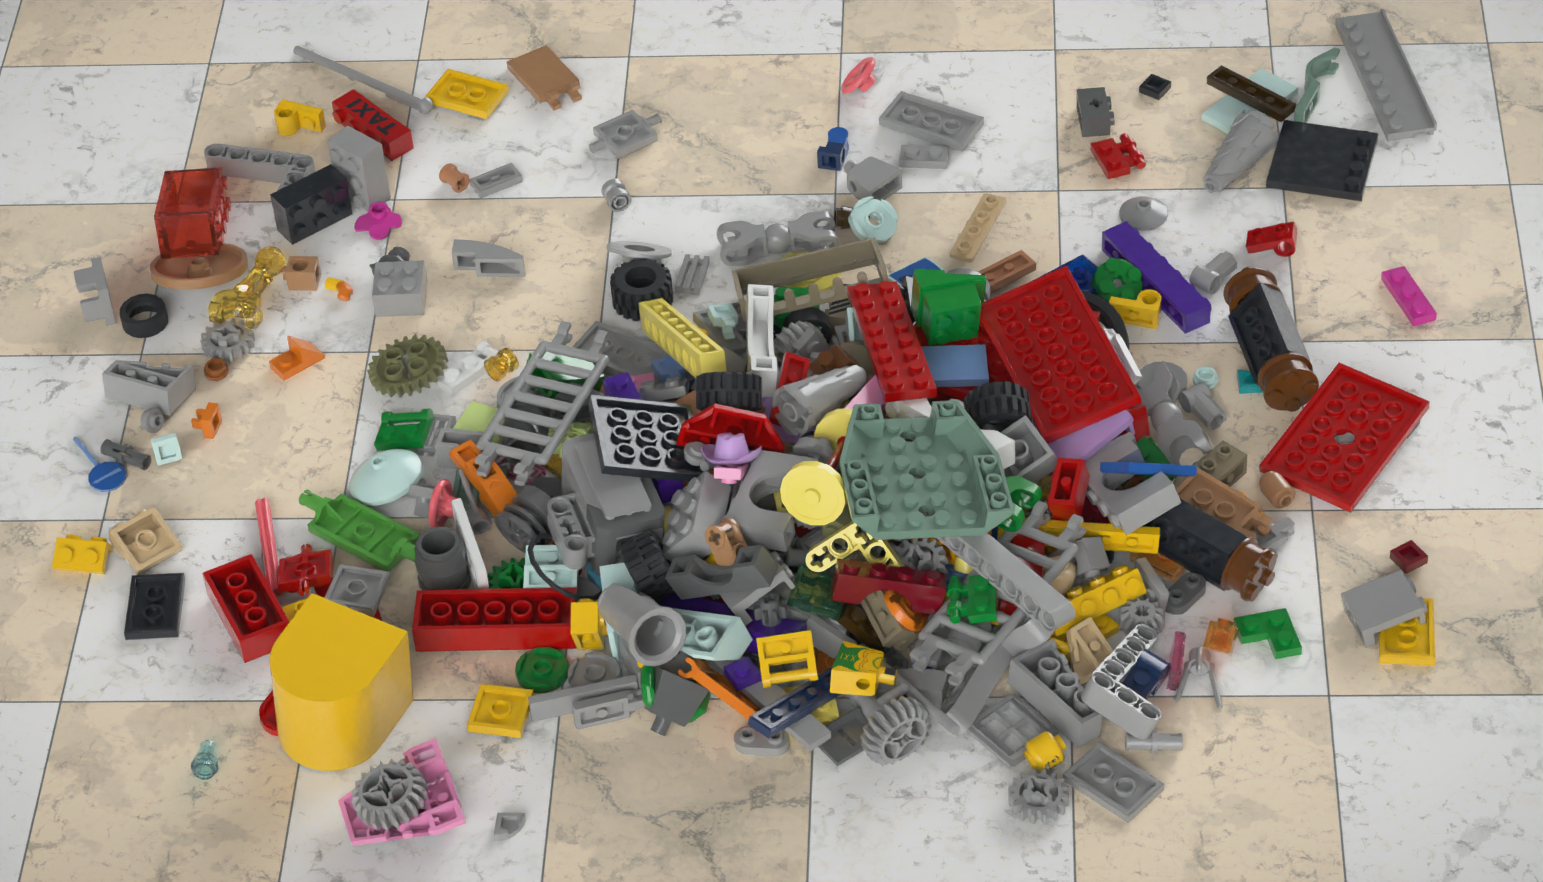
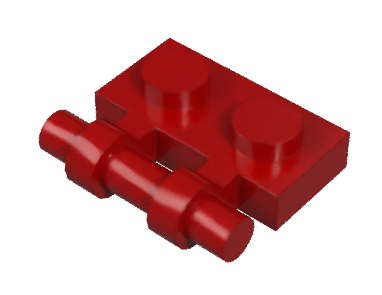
(1111, 157)

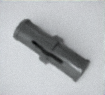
(113, 450)

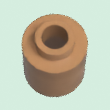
(1276, 489)

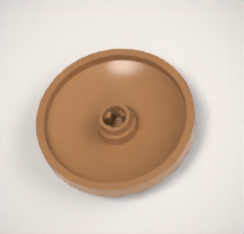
(200, 271)

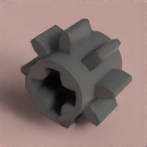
(770, 609)

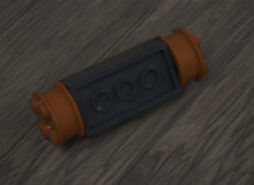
(1270, 339)
(1212, 548)

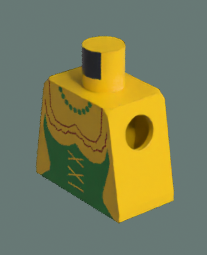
(859, 671)

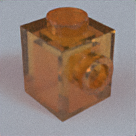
(1221, 636)

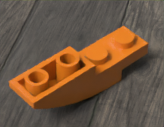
(495, 489)

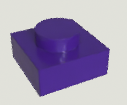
(742, 673)

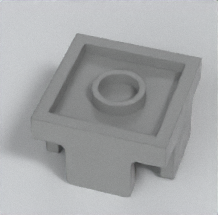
(94, 279)

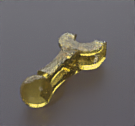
(245, 298)

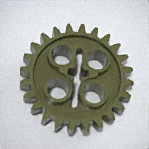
(424, 360)

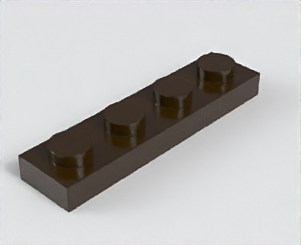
(1251, 93)

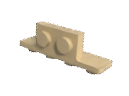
(977, 228)

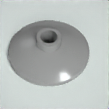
(1143, 213)

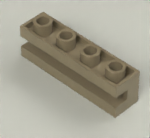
(884, 623)

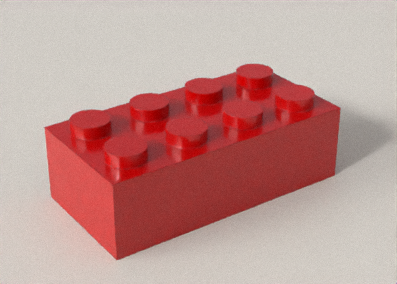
(246, 606)

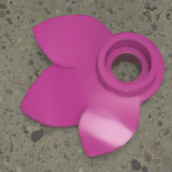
(378, 221)

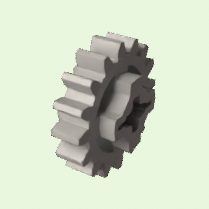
(227, 340)
(914, 556)
(1038, 796)

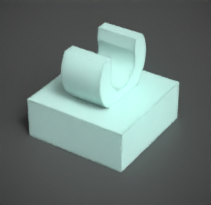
(166, 449)

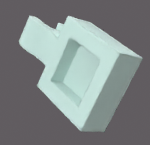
(725, 317)

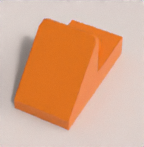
(298, 358)

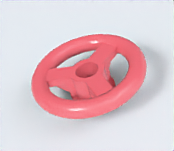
(860, 76)
(440, 504)

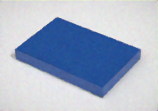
(1147, 468)

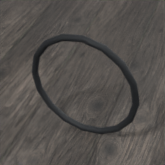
(547, 579)

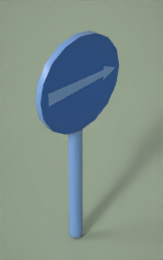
(104, 476)

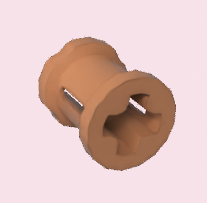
(450, 175)

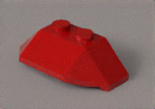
(725, 419)

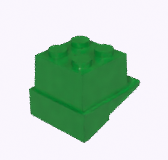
(947, 304)

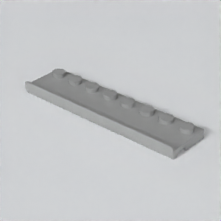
(1386, 75)

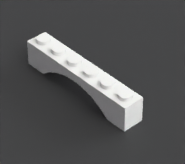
(760, 336)
(921, 408)

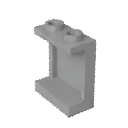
(741, 600)
(1382, 605)

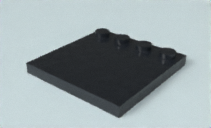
(1322, 160)
(640, 438)

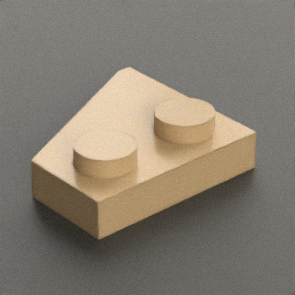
(1086, 649)

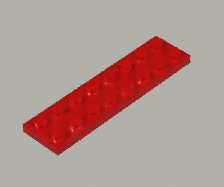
(891, 342)

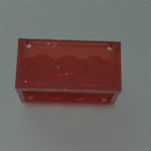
(192, 213)

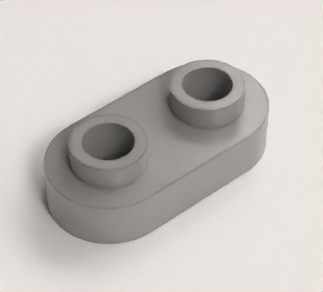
(752, 742)

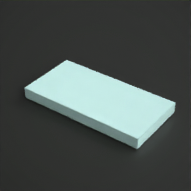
(1228, 108)

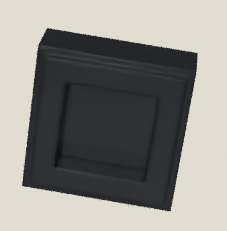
(1155, 87)

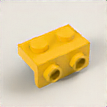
(81, 555)

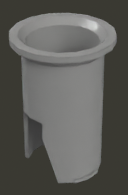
(651, 631)

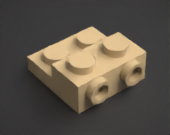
(144, 540)

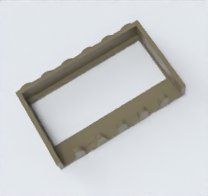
(808, 267)

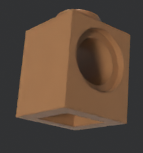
(302, 273)

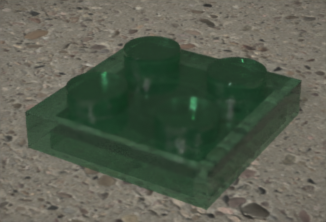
(814, 594)

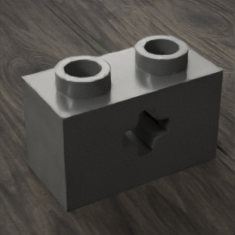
(1094, 112)

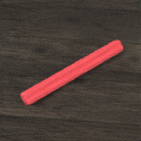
(267, 543)

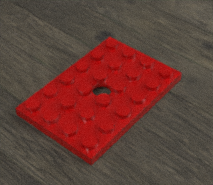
(1352, 403)

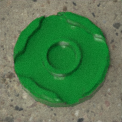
(542, 670)

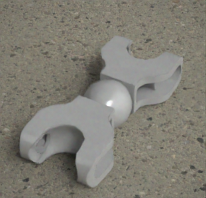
(754, 241)
(1174, 432)

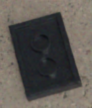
(154, 606)

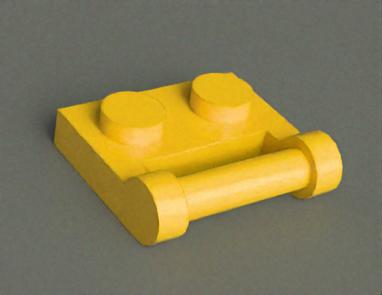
(785, 650)

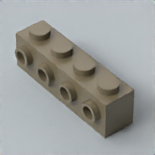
(1222, 463)

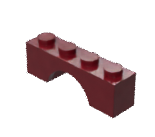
(857, 579)

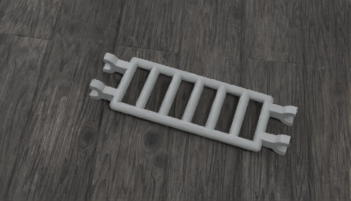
(528, 458)
(968, 657)

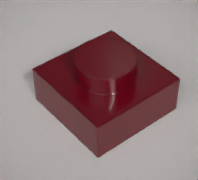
(1408, 556)

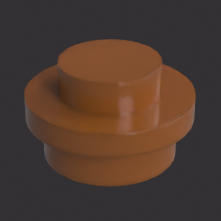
(216, 369)

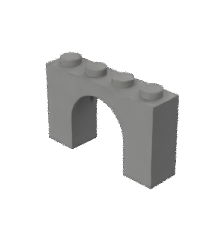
(763, 478)
(1129, 507)

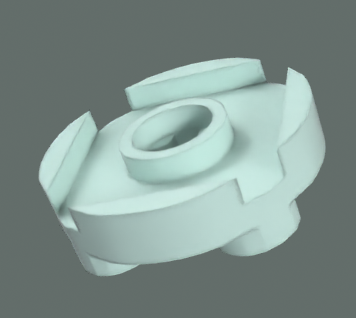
(877, 209)

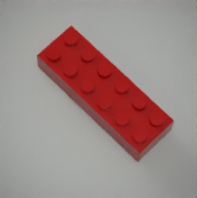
(492, 619)

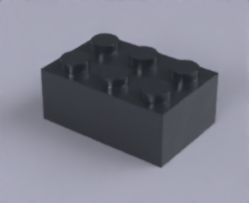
(311, 204)

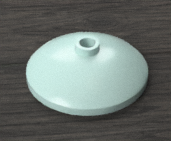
(385, 477)

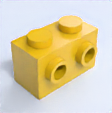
(587, 625)

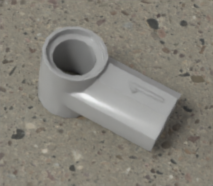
(1211, 275)
(1200, 402)

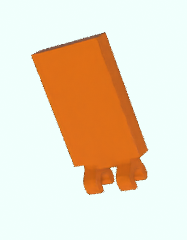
(719, 686)

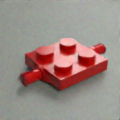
(305, 571)

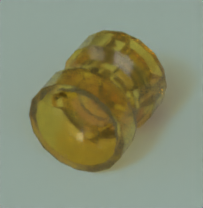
(501, 364)

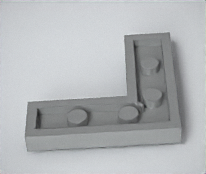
(737, 345)

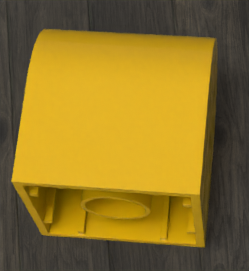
(338, 684)

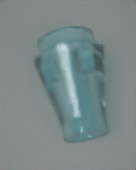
(205, 761)

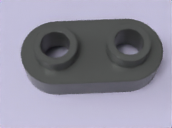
(1188, 591)

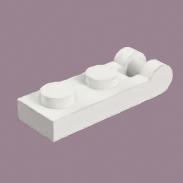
(466, 369)

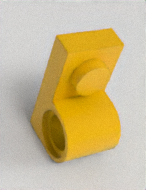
(293, 116)
(1141, 312)

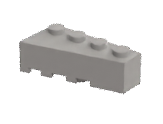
(1055, 691)

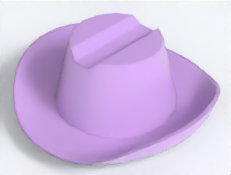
(729, 450)

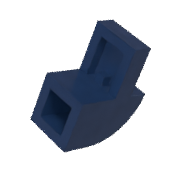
(1147, 674)

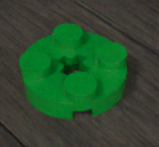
(1121, 270)

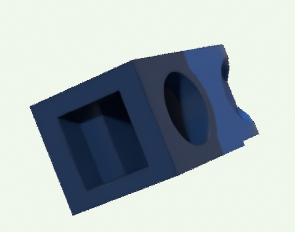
(834, 154)

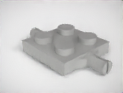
(625, 134)

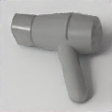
(870, 704)

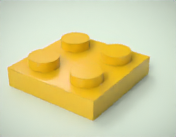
(500, 711)

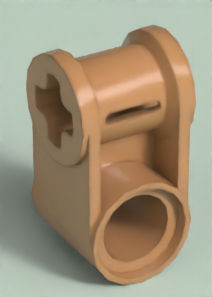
(727, 544)

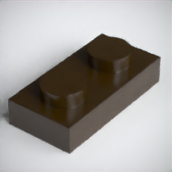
(857, 622)

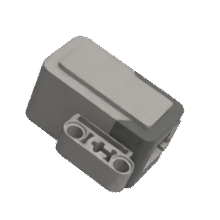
(599, 509)

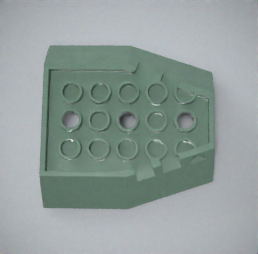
(958, 467)

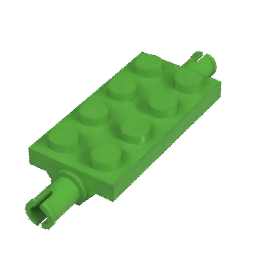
(360, 530)

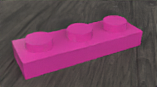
(1408, 296)

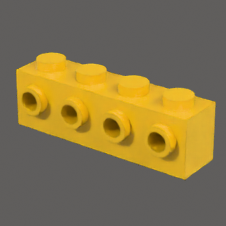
(1103, 595)

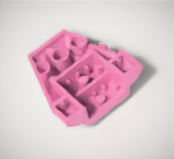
(441, 810)

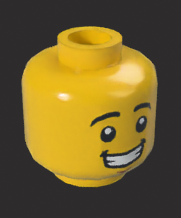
(1044, 751)

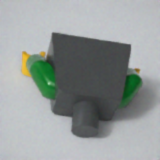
(671, 698)

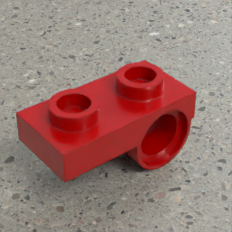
(1279, 237)

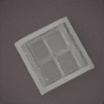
(1008, 727)

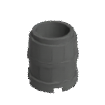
(526, 427)
(441, 560)

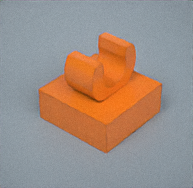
(208, 420)

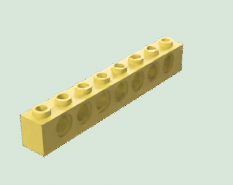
(680, 338)

